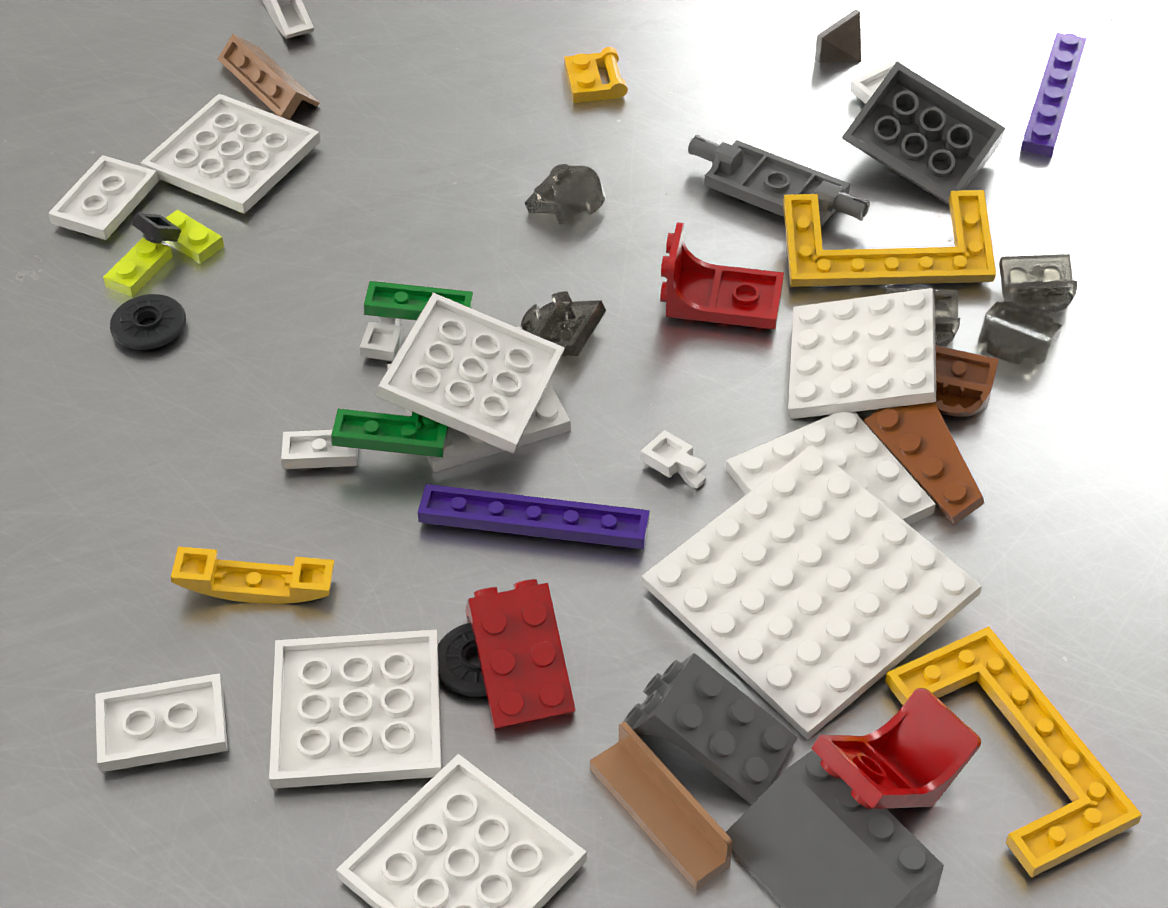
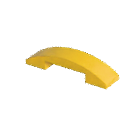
(251, 581)

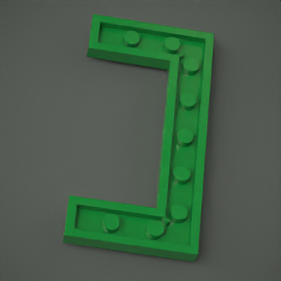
(389, 431)

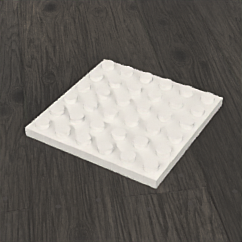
(810, 589)

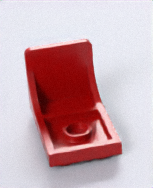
(717, 291)
(520, 653)
(904, 760)

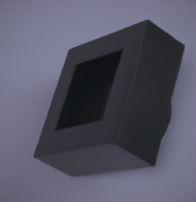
(156, 228)

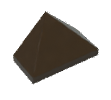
(840, 41)

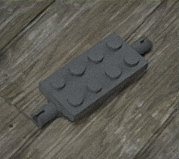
(766, 178)

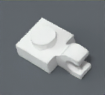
(382, 339)
(673, 455)

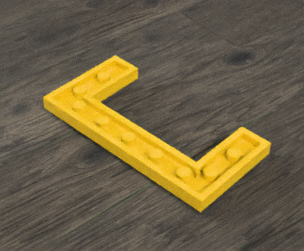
(965, 263)
(1098, 803)

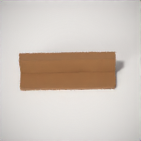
(264, 77)
(663, 808)

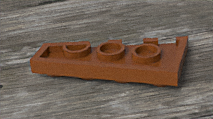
(930, 455)

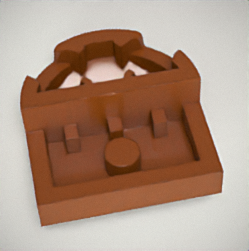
(963, 381)

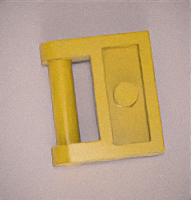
(585, 78)

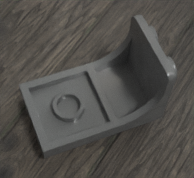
(714, 725)

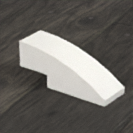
(289, 17)

